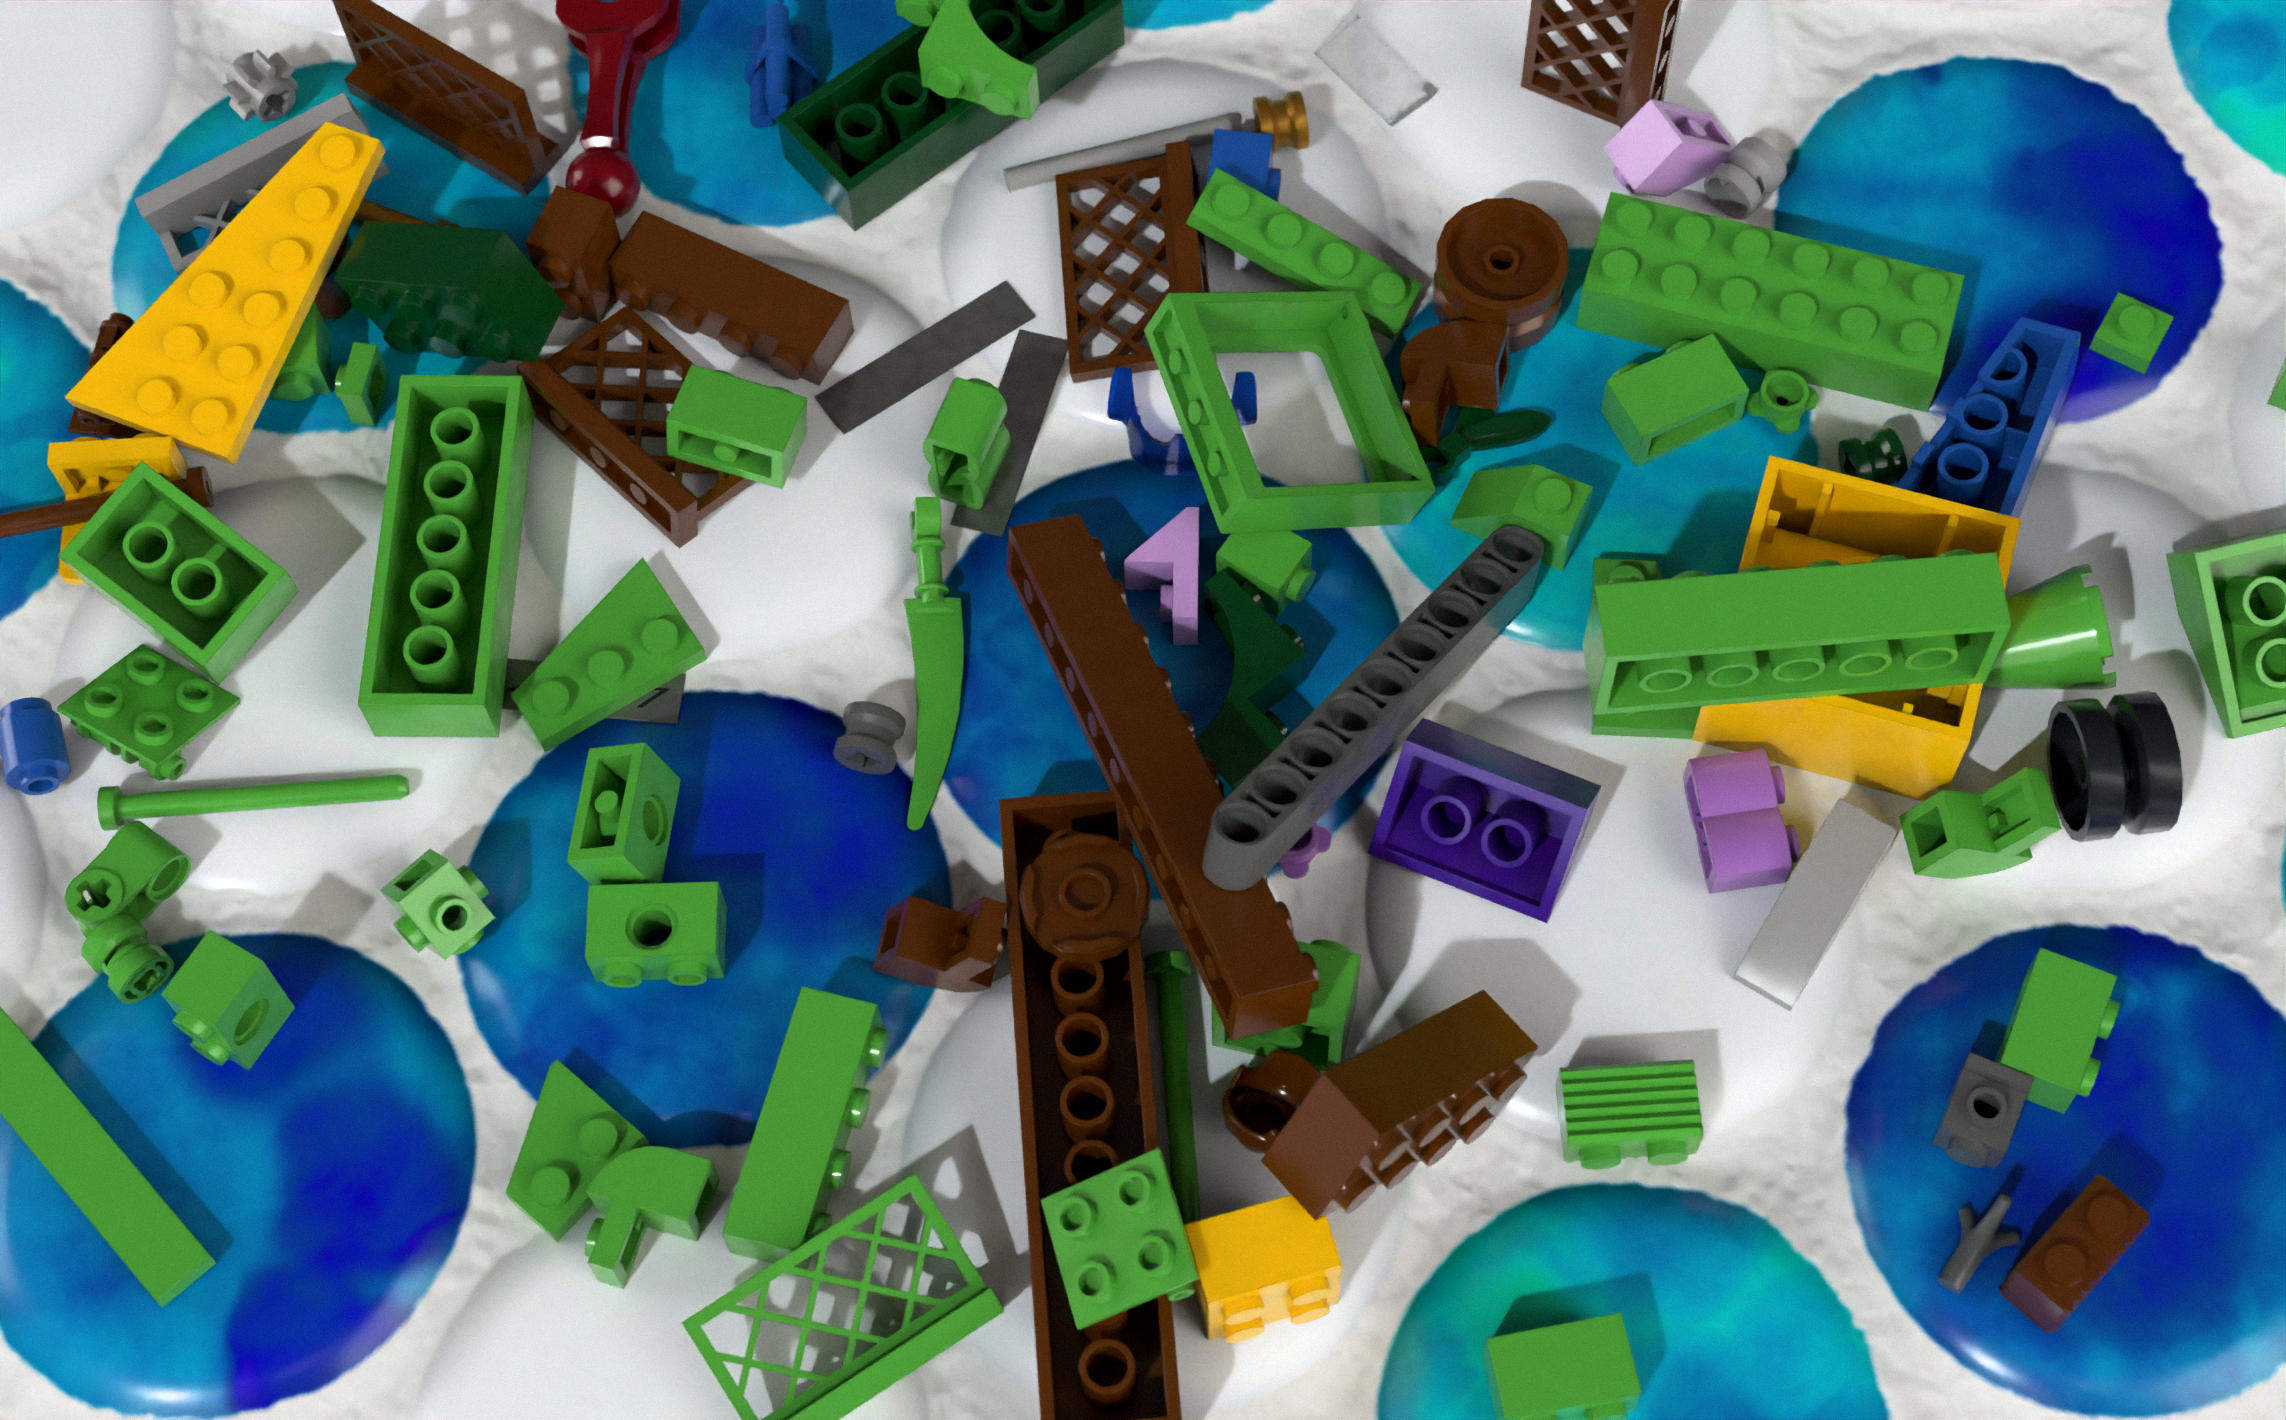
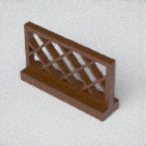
(1642, 51)
(445, 96)
(1181, 246)
(607, 442)

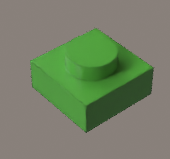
(2131, 333)
(362, 383)

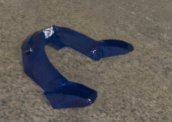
(1170, 457)

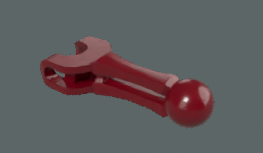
(618, 44)

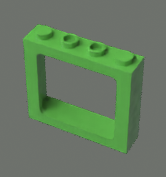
(1334, 327)

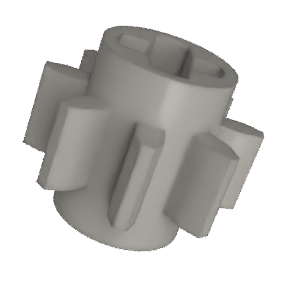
(261, 86)

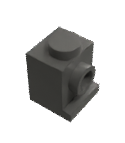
(1989, 1088)

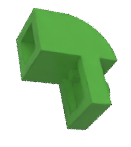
(1980, 833)
(644, 1190)

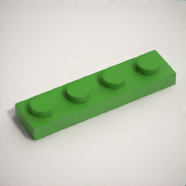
(1302, 250)

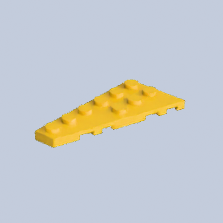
(225, 326)

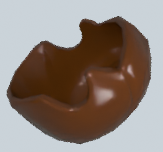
(1266, 1097)

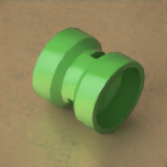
(128, 959)

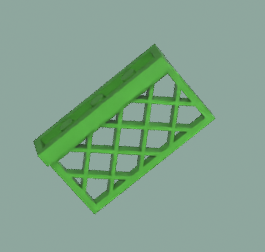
(891, 1356)

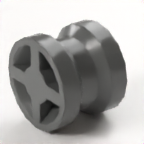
(869, 737)

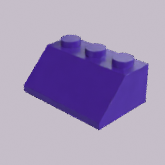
(1483, 819)

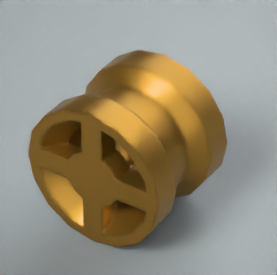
(1283, 119)

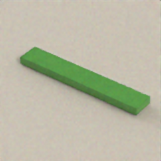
(95, 1171)

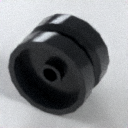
(2114, 766)

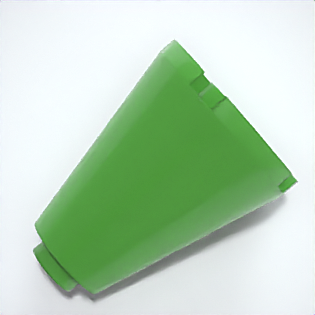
(2055, 637)

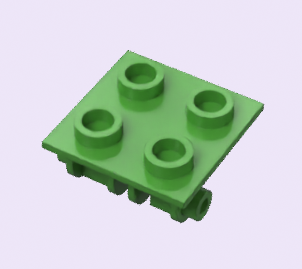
(148, 710)
(1120, 1240)

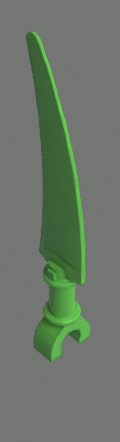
(938, 659)

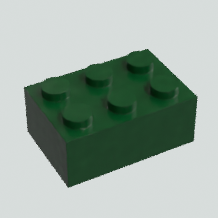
(449, 291)

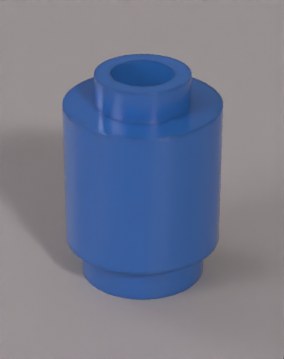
(33, 746)

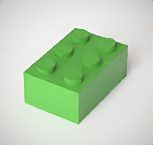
(179, 572)

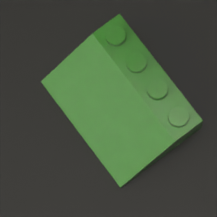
(2236, 625)

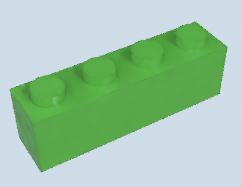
(806, 1126)

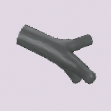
(1976, 1244)

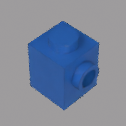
(1246, 158)

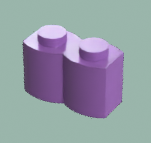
(1739, 820)

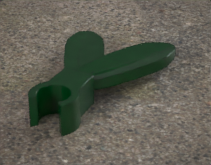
(1481, 431)

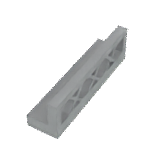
(237, 177)

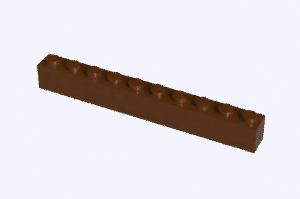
(1157, 775)

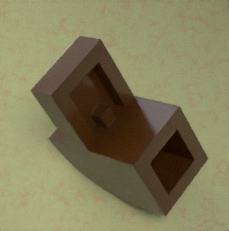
(1452, 366)
(942, 945)

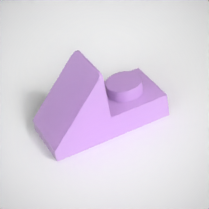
(1171, 565)

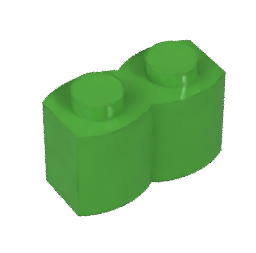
(967, 442)

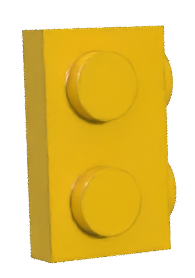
(100, 466)

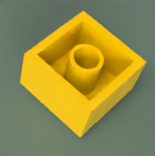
(1263, 1268)

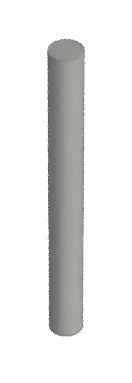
(1113, 153)

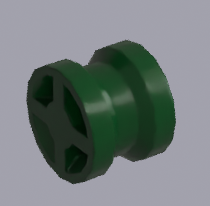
(1874, 459)

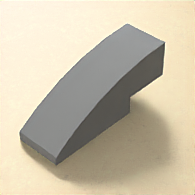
(1815, 904)

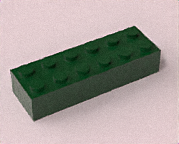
(884, 134)

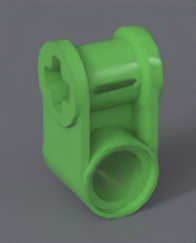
(127, 877)

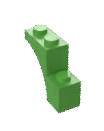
(965, 63)

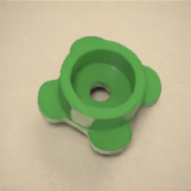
(1785, 386)

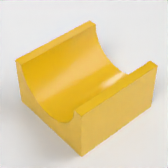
(1883, 739)

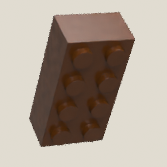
(1400, 1106)

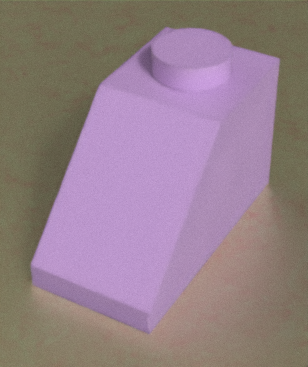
(1667, 148)

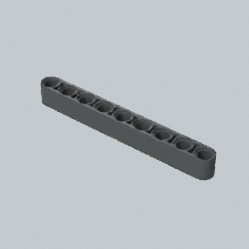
(1370, 709)

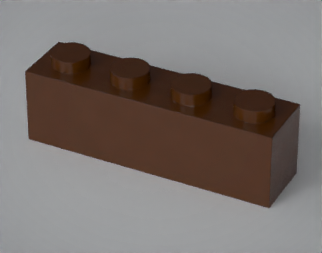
(730, 298)

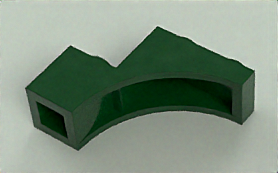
(1266, 668)

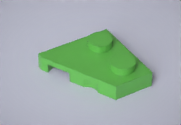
(564, 1150)

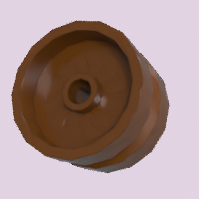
(1502, 267)

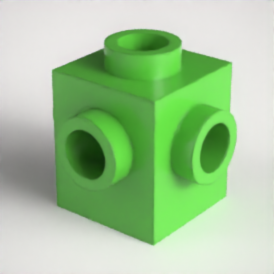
(438, 905)

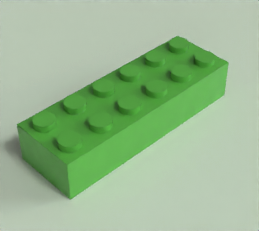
(1771, 300)
(447, 557)
(1794, 632)

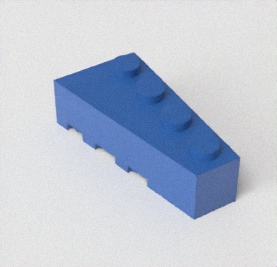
(2002, 425)

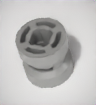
(1739, 184)

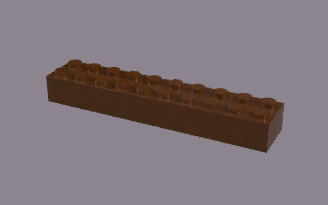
(1082, 1113)

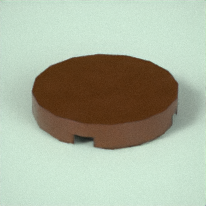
(1085, 898)

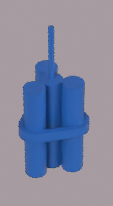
(778, 66)

